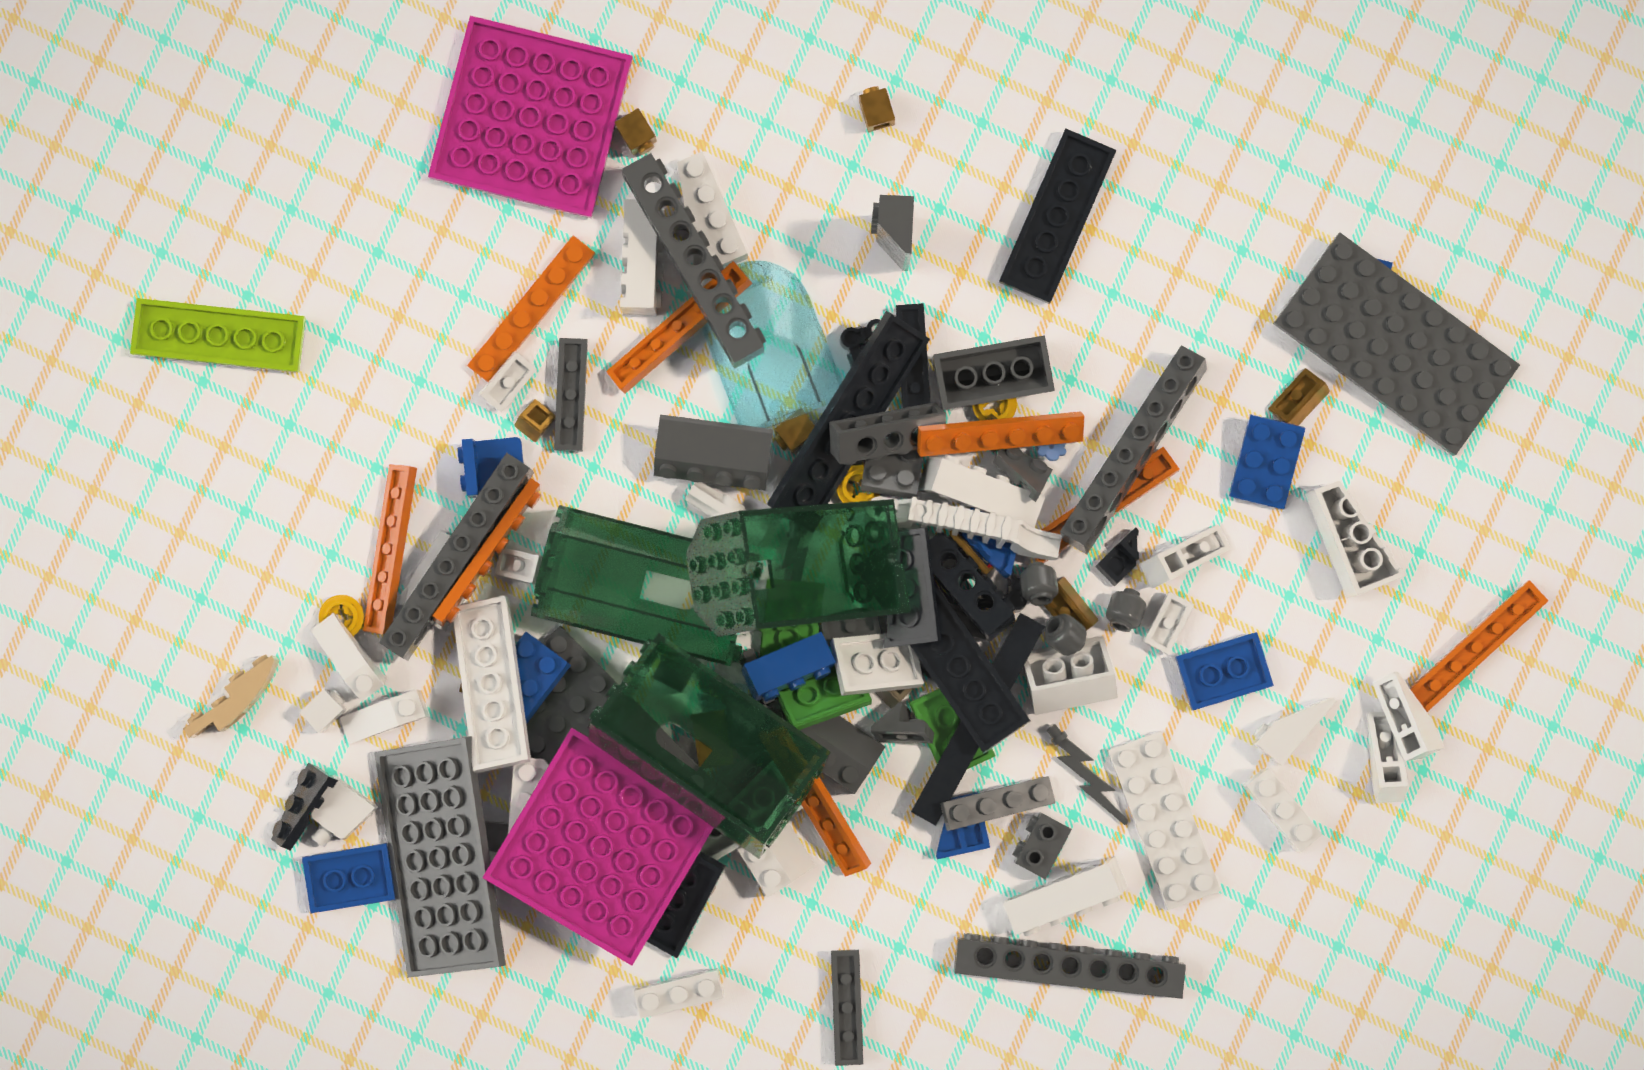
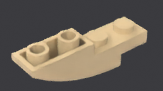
(243, 691)

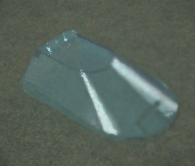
(796, 366)

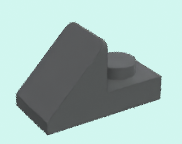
(899, 728)

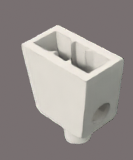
(341, 812)

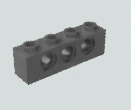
(875, 427)

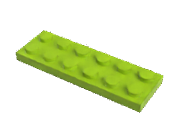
(218, 335)

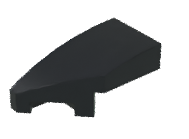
(1120, 558)

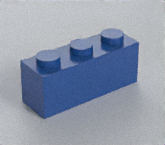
(788, 667)

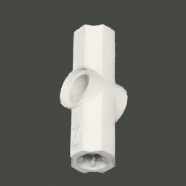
(711, 501)

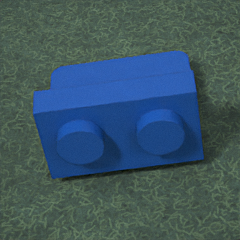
(482, 459)

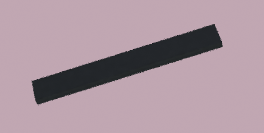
(962, 746)

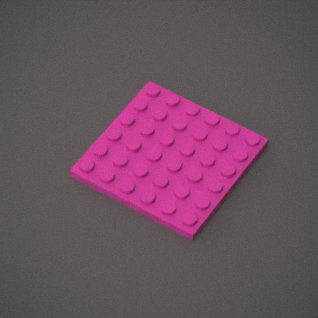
(530, 117)
(598, 849)

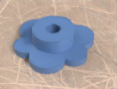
(1052, 451)

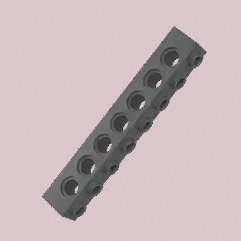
(649, 170)
(1134, 449)
(455, 556)
(1170, 984)

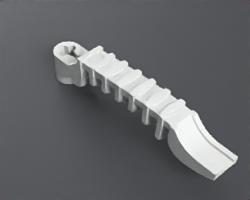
(1023, 538)

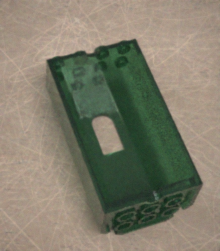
(821, 564)
(596, 578)
(757, 759)

